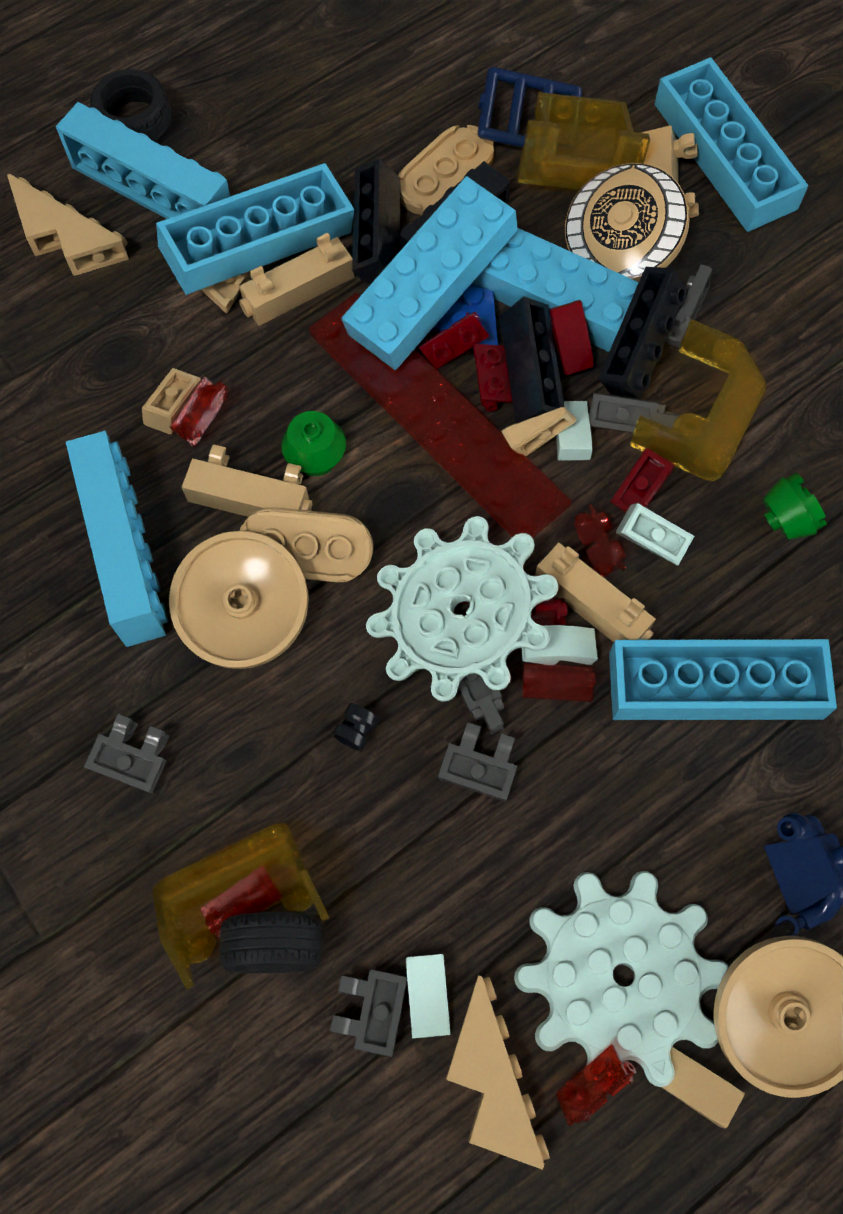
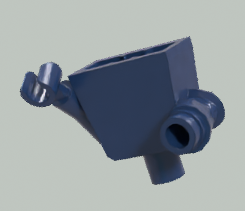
(807, 871)

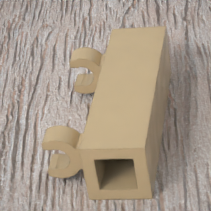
(664, 154)
(296, 280)
(241, 491)
(596, 597)

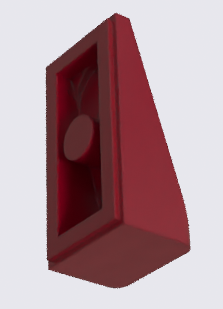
(571, 338)
(643, 481)

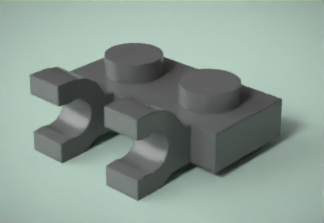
(126, 763)
(478, 771)
(379, 1012)

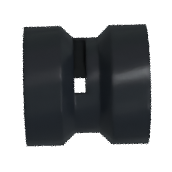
(355, 727)

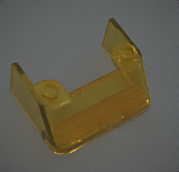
(709, 444)
(186, 891)

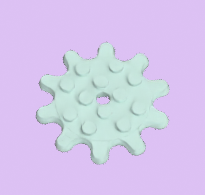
(497, 617)
(580, 984)

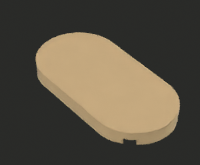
(442, 166)
(322, 543)

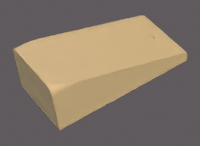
(168, 400)
(535, 432)
(703, 1090)

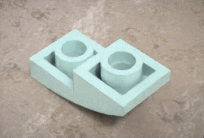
(565, 644)

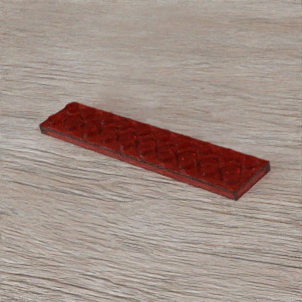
(449, 430)

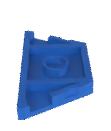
(473, 299)

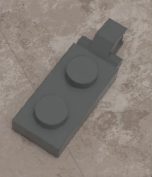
(697, 288)
(623, 412)
(482, 701)

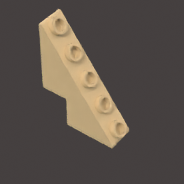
(59, 226)
(484, 1065)

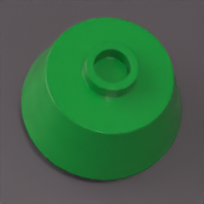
(313, 443)
(793, 509)

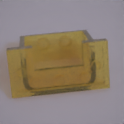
(577, 140)

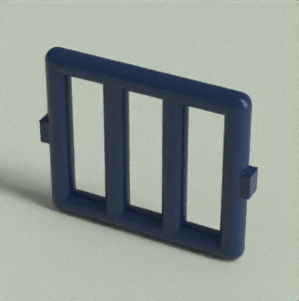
(520, 82)

